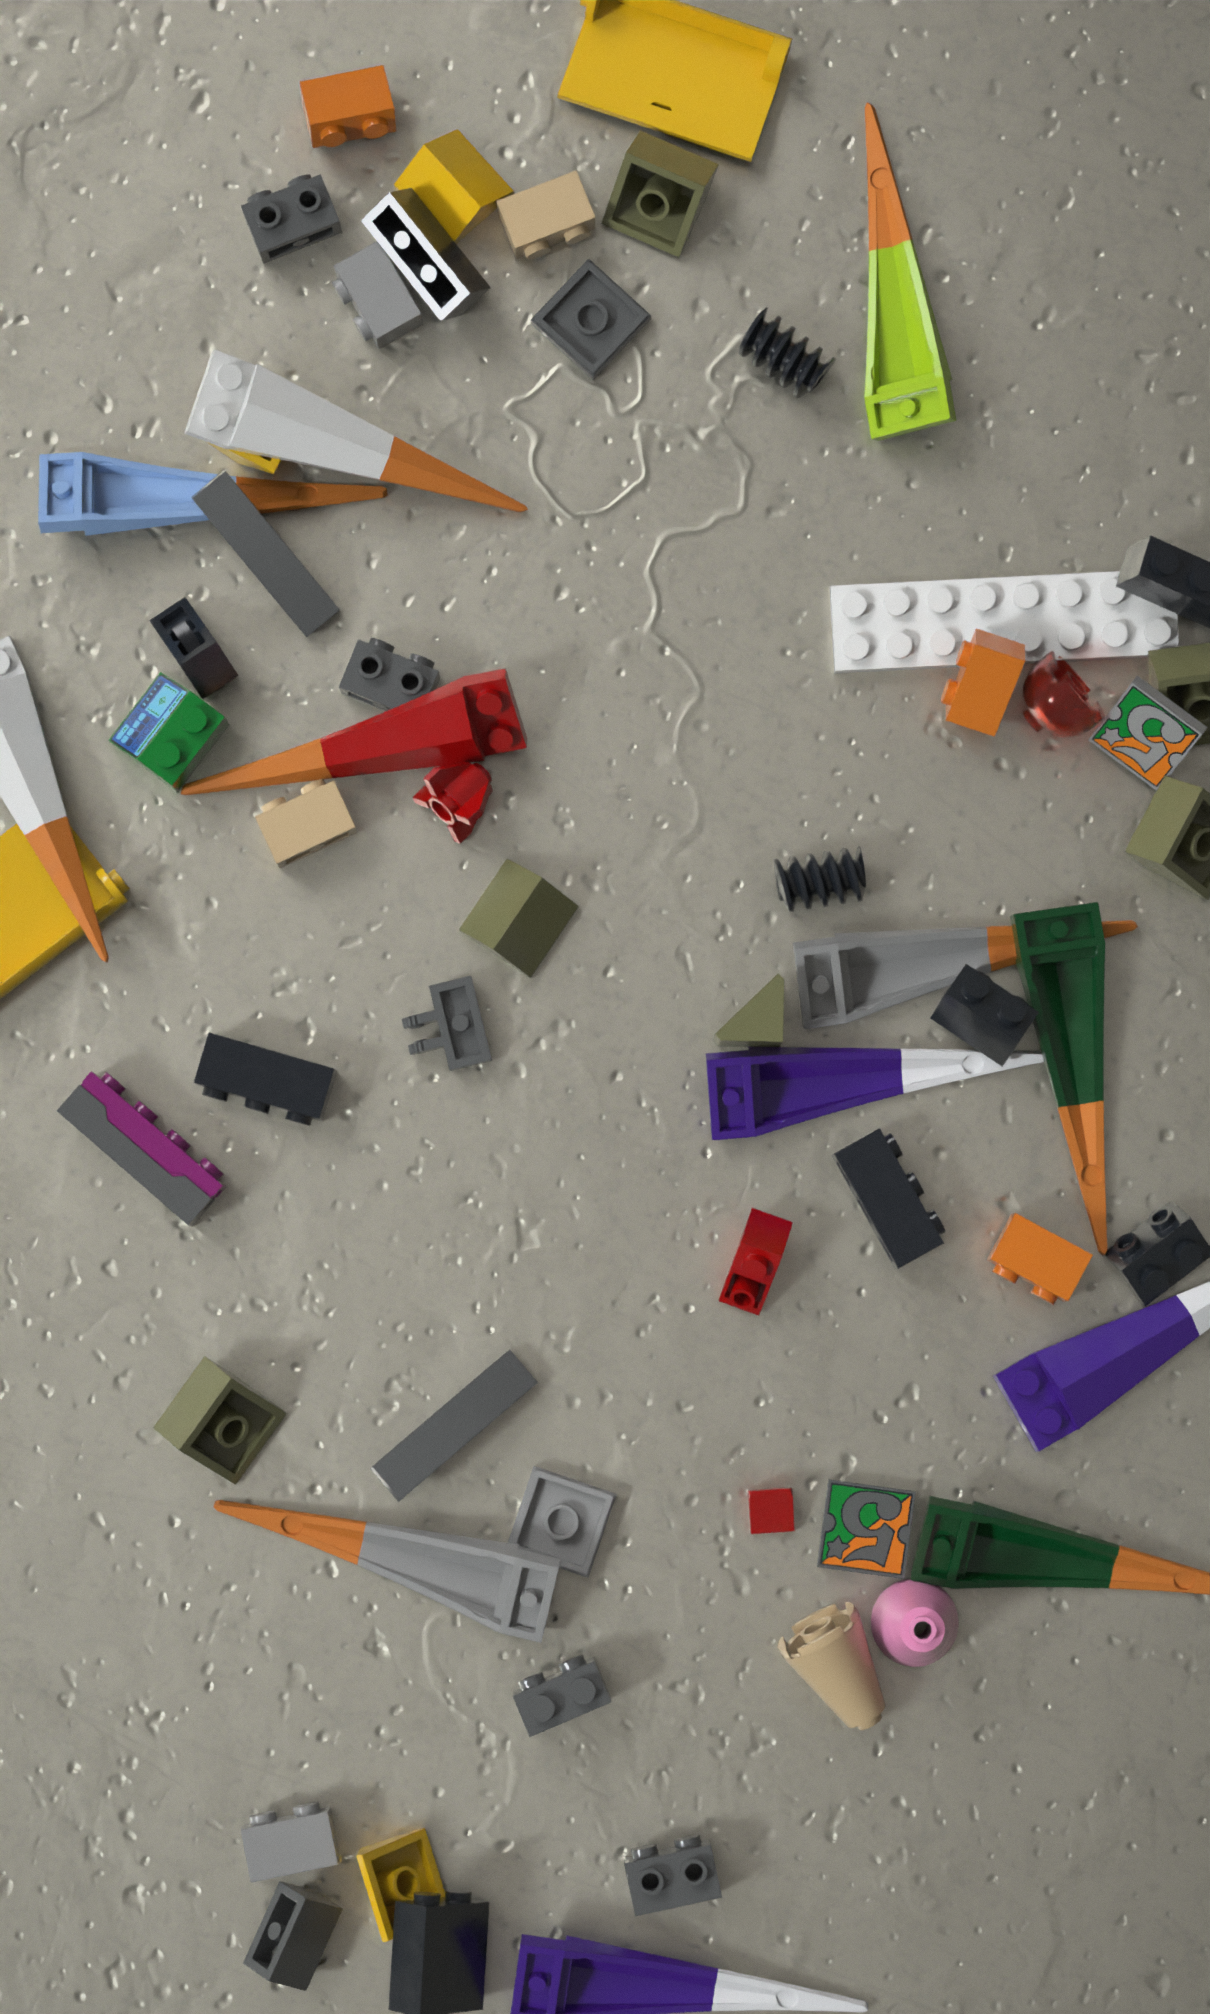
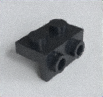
(1159, 1252)

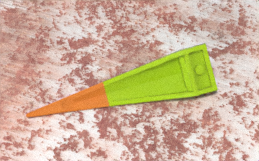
(905, 354)

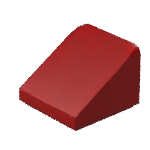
(771, 1510)

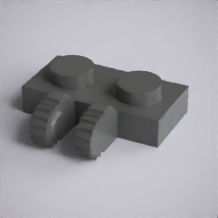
(458, 1023)

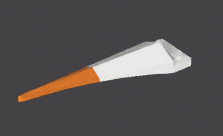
(271, 417)
(34, 795)

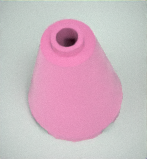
(901, 1609)

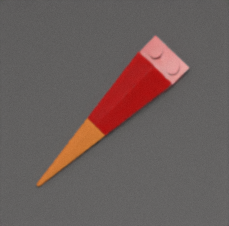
(440, 728)

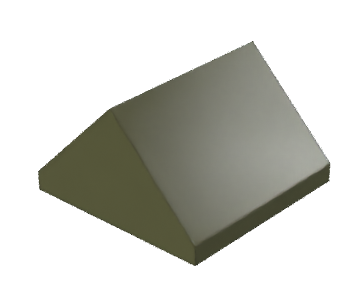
(519, 917)
(758, 1022)

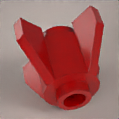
(456, 796)

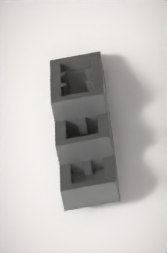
(265, 553)
(453, 1425)

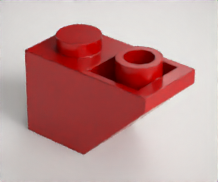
(755, 1261)

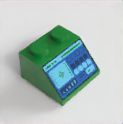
(169, 731)

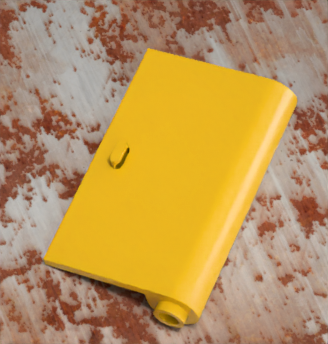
(679, 57)
(33, 913)

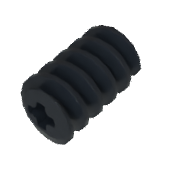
(784, 355)
(820, 879)

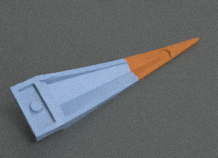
(121, 495)

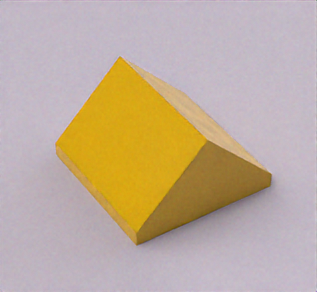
(454, 183)
(395, 1871)

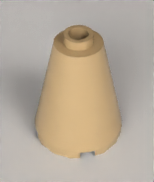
(837, 1664)

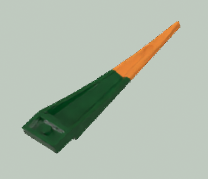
(1063, 980)
(1000, 1549)

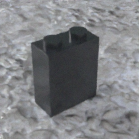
(439, 1953)

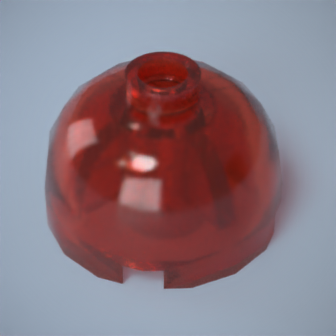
(1058, 699)

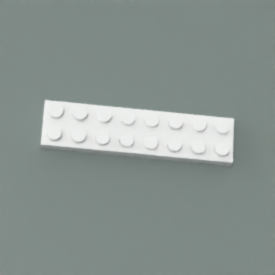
(928, 620)

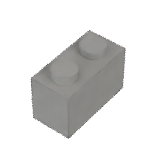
(377, 295)
(290, 1842)

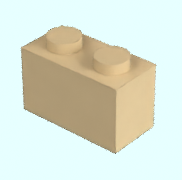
(546, 216)
(305, 823)

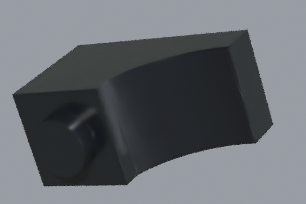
(194, 648)

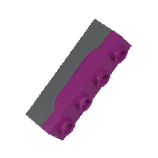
(142, 1148)

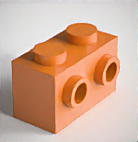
(348, 106)
(984, 681)
(1038, 1258)

